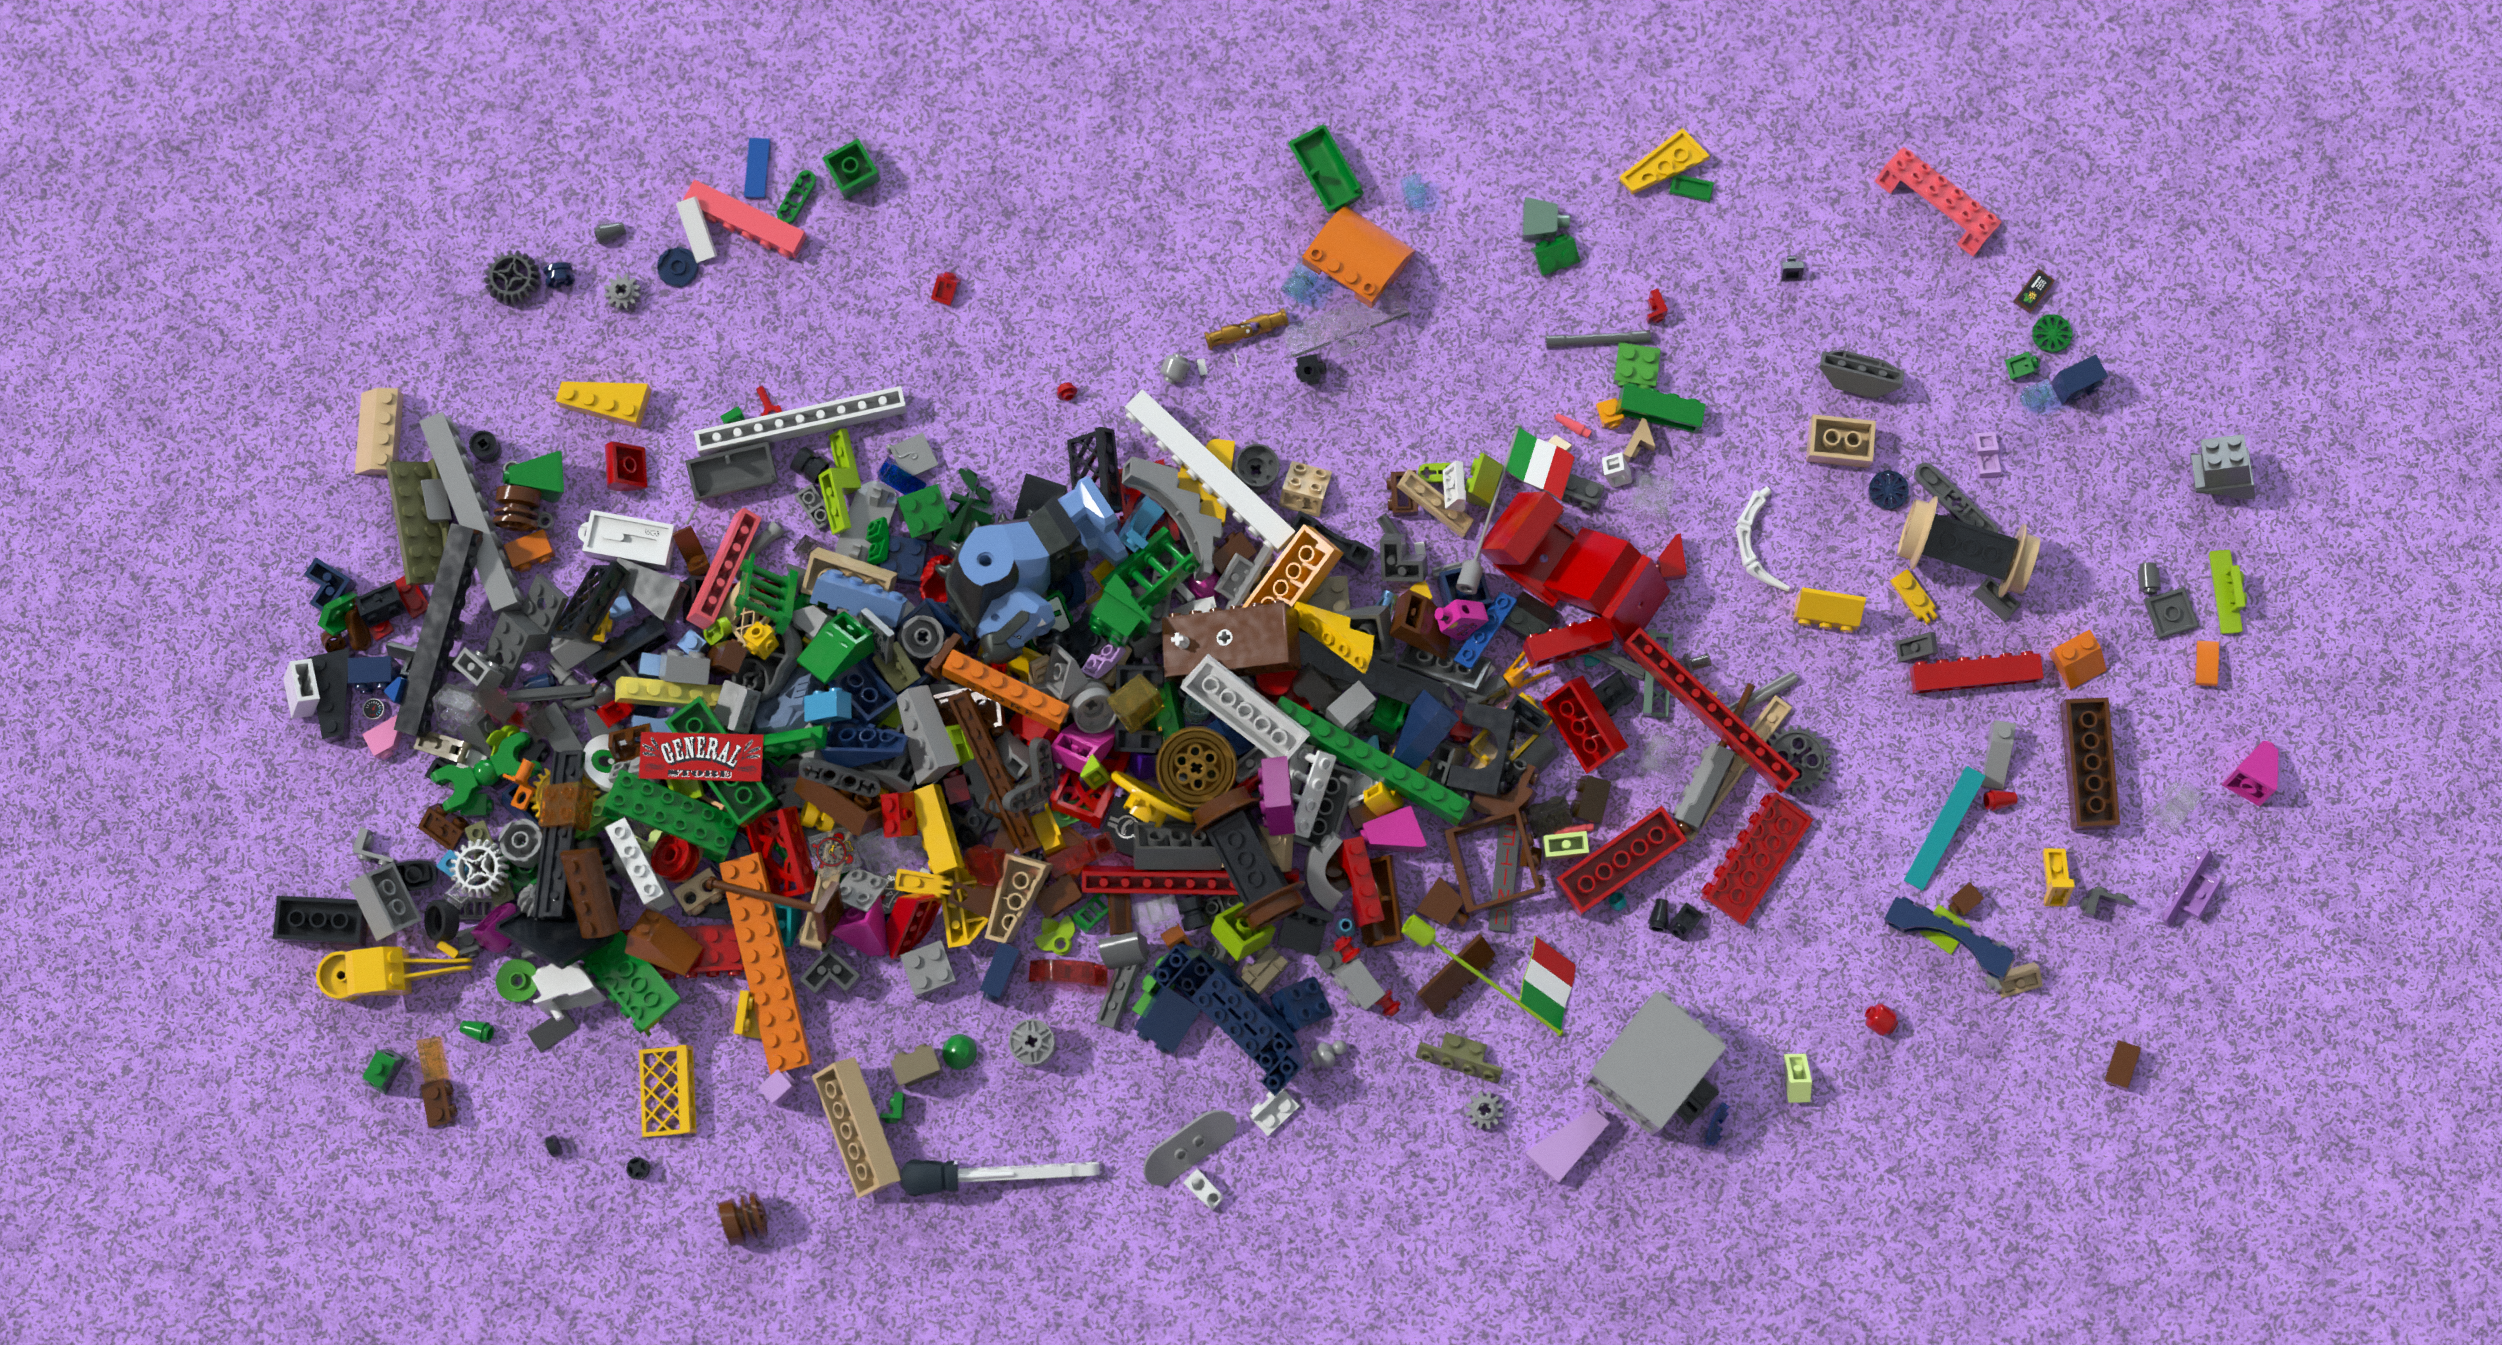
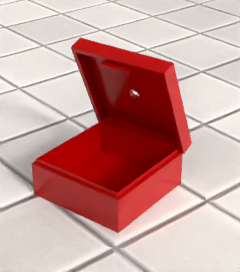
(1523, 535)
(1609, 579)

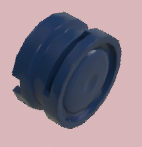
(558, 275)

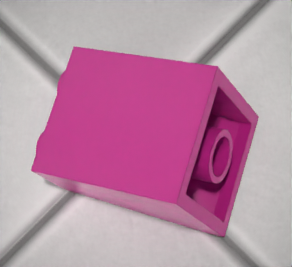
(1394, 832)

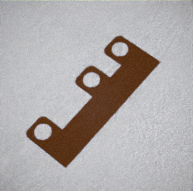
(982, 897)

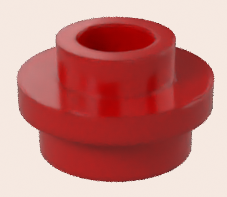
(1066, 391)

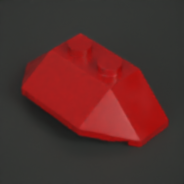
(910, 922)

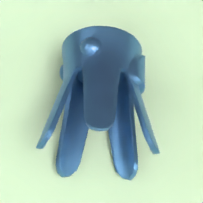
(1387, 598)

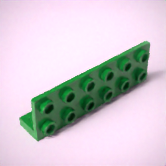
(672, 814)

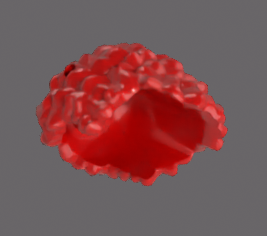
(932, 583)

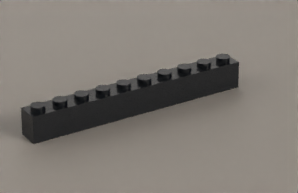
(438, 630)

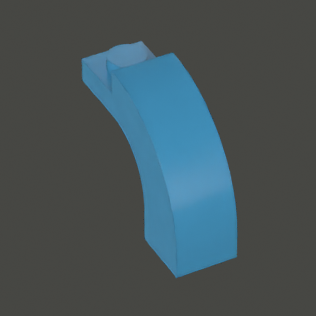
(1139, 524)

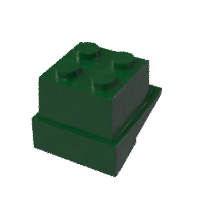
(966, 512)

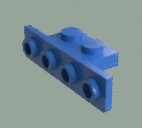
(1481, 638)

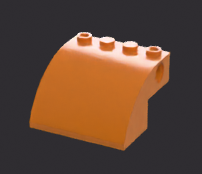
(1358, 255)

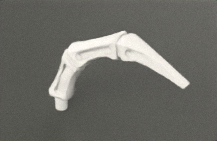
(1744, 533)

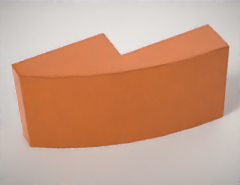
(2207, 663)

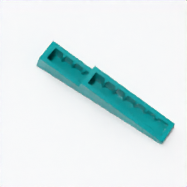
(1944, 827)

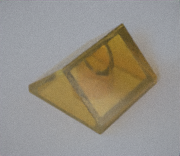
(1136, 703)

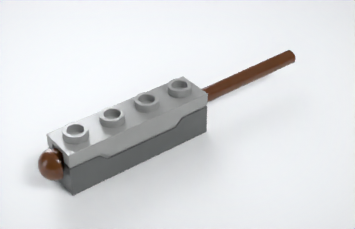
(1707, 779)

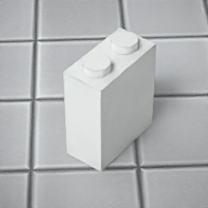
(301, 688)

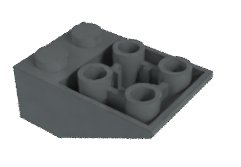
(897, 777)

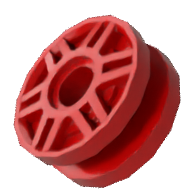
(674, 858)

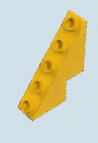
(1335, 633)

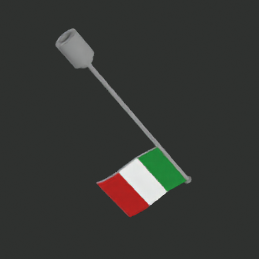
(1534, 464)

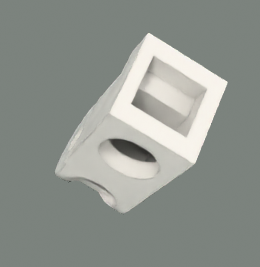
(1203, 1189)

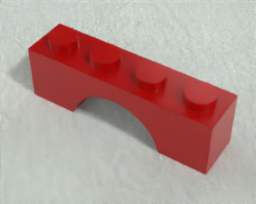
(1366, 903)

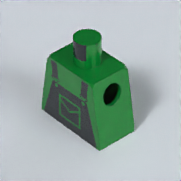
(383, 1070)

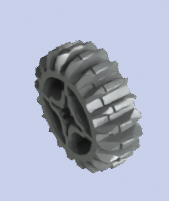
(513, 269)

